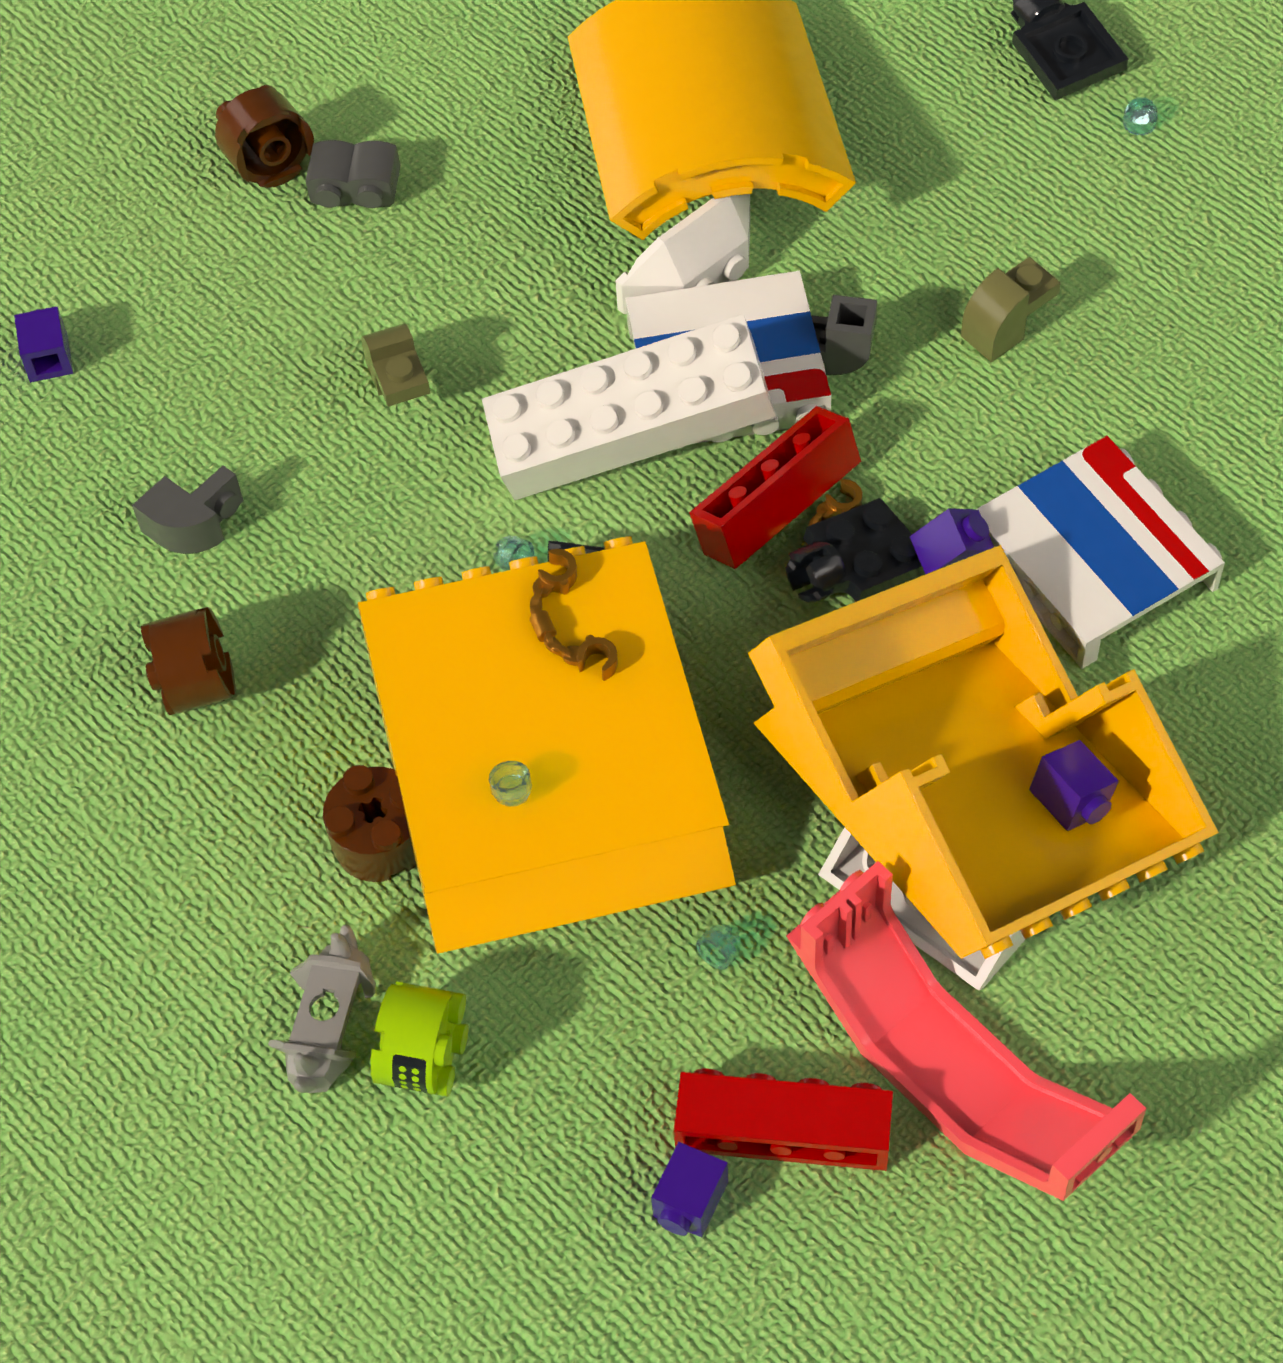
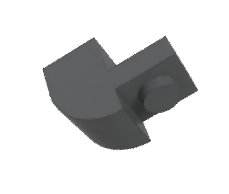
(846, 333)
(185, 520)

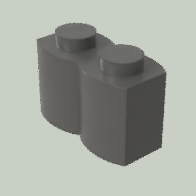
(353, 173)

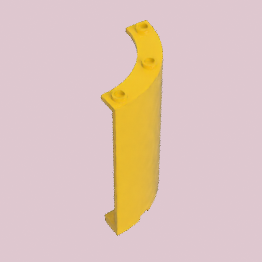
(705, 105)

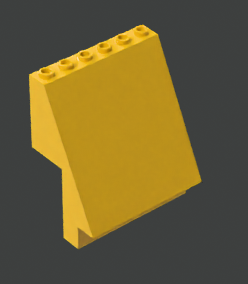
(926, 733)
(616, 766)

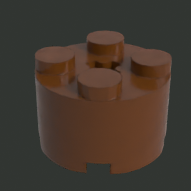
(263, 136)
(188, 661)
(369, 824)

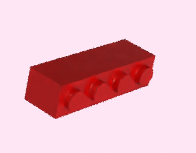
(775, 487)
(784, 1119)

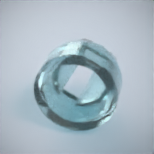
(1140, 116)
(511, 549)
(510, 783)
(719, 946)

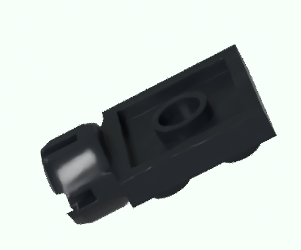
(1065, 45)
(854, 554)

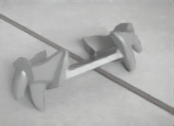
(314, 1046)

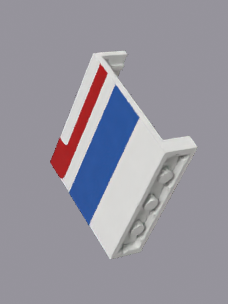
(778, 323)
(1097, 546)

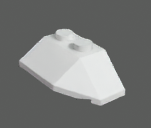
(696, 252)

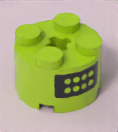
(419, 1038)

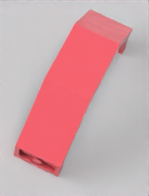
(943, 1054)

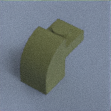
(999, 307)
(395, 364)

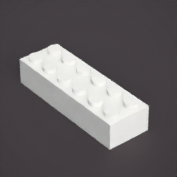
(628, 407)

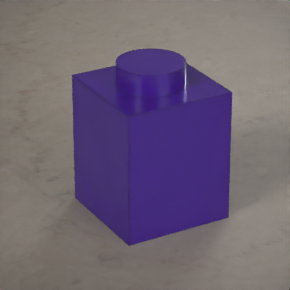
(43, 344)
(951, 538)
(1074, 785)
(689, 1191)

